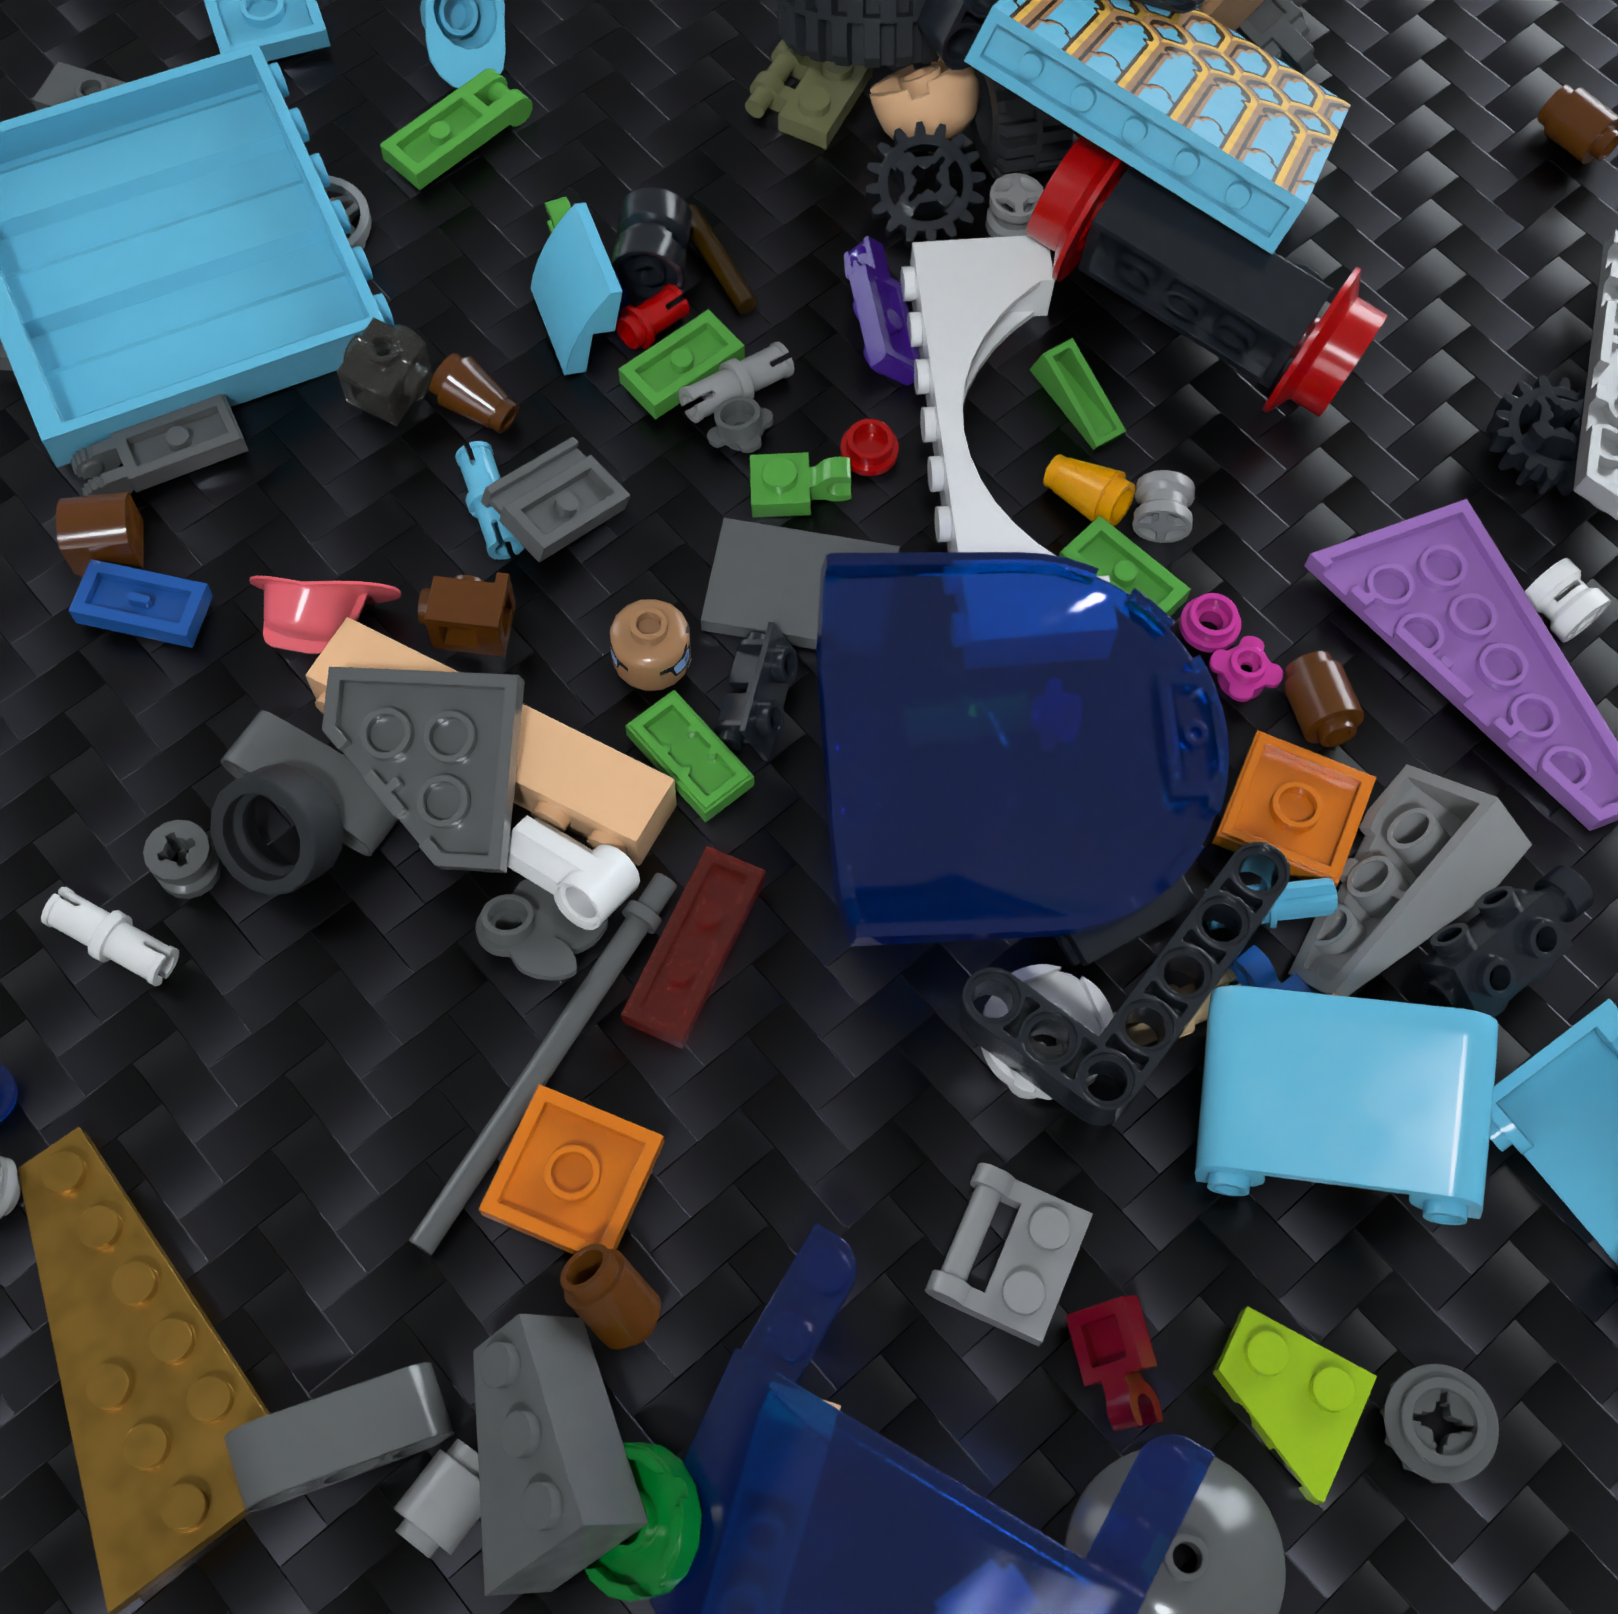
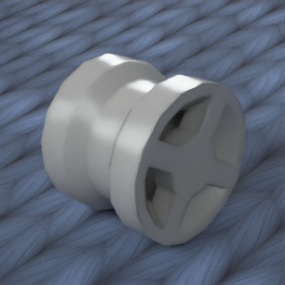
(1012, 194)
(1163, 506)

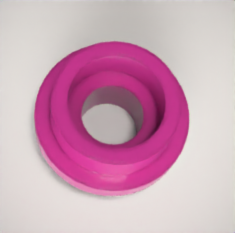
(1213, 609)

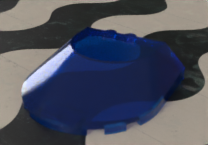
(1006, 746)

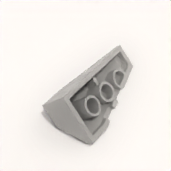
(1420, 866)

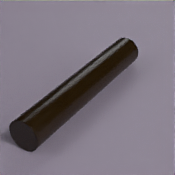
(721, 263)

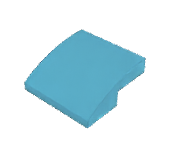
(575, 288)

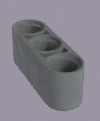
(274, 741)
(337, 1436)

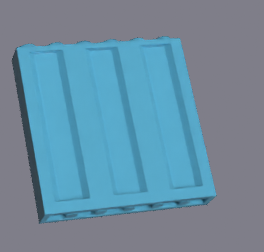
(171, 251)

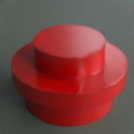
(870, 447)

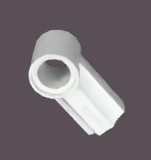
(584, 881)

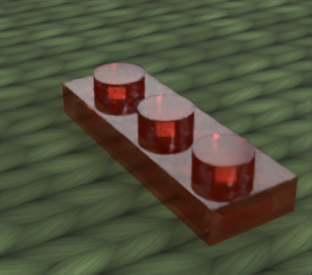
(693, 947)

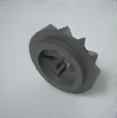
(1463, 1403)

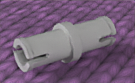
(736, 379)

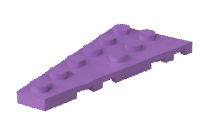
(1470, 630)

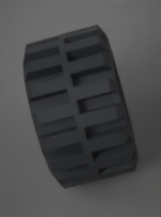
(1015, 133)

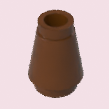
(472, 393)

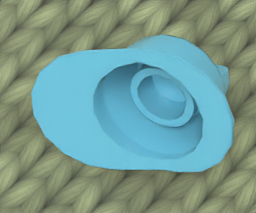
(464, 37)

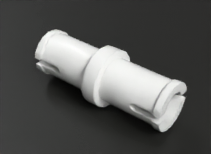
(110, 936)

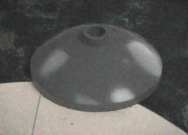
(1226, 1526)

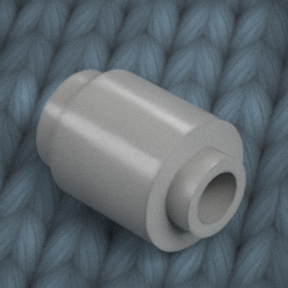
(442, 1501)

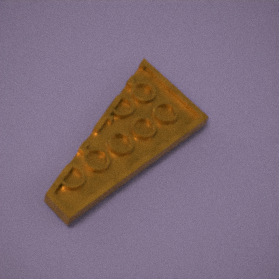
(137, 1372)

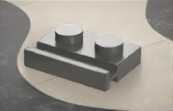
(555, 499)

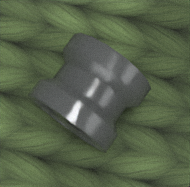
(193, 871)

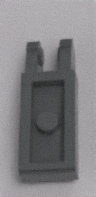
(161, 448)

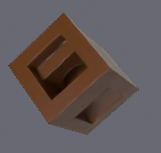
(468, 613)

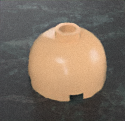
(927, 95)

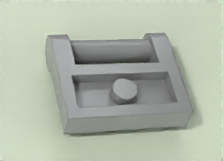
(1030, 1265)

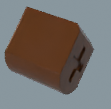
(101, 530)

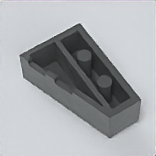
(547, 1457)

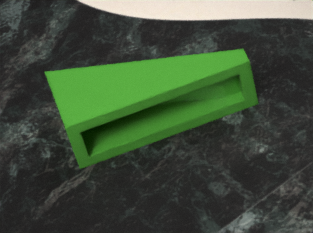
(1078, 393)

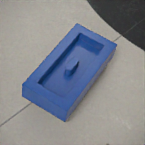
(141, 603)

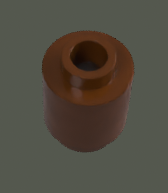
(1580, 124)
(1322, 699)
(610, 1296)

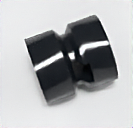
(651, 240)

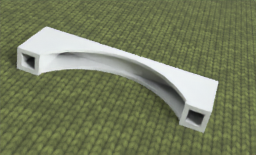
(964, 306)

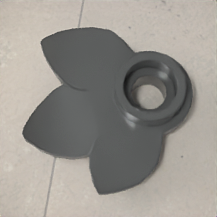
(540, 937)

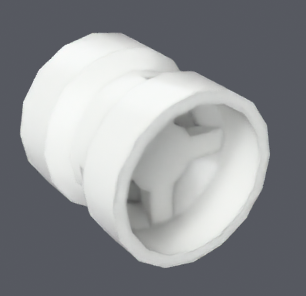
(1566, 599)

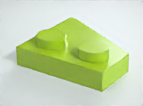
(1296, 1395)

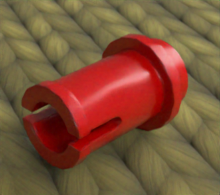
(642, 323)

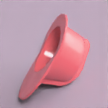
(309, 613)

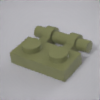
(817, 103)

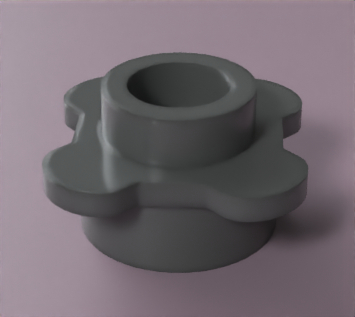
(739, 424)

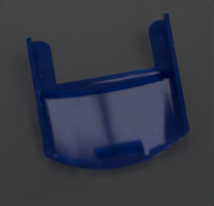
(841, 1521)

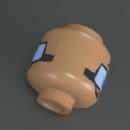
(650, 644)

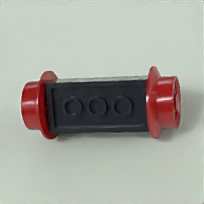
(1203, 277)

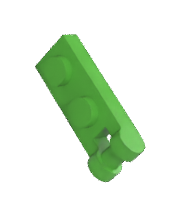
(455, 127)

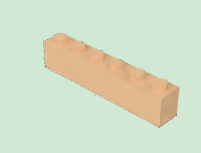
(558, 771)

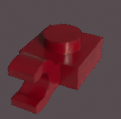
(1113, 1351)

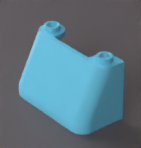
(1348, 1096)
(1565, 1120)

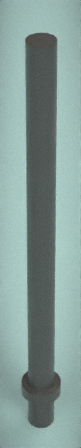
(640, 918)

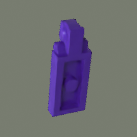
(880, 312)

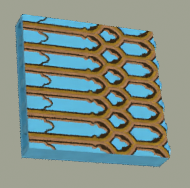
(1172, 102)

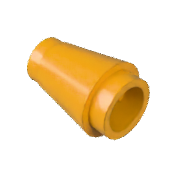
(1090, 488)

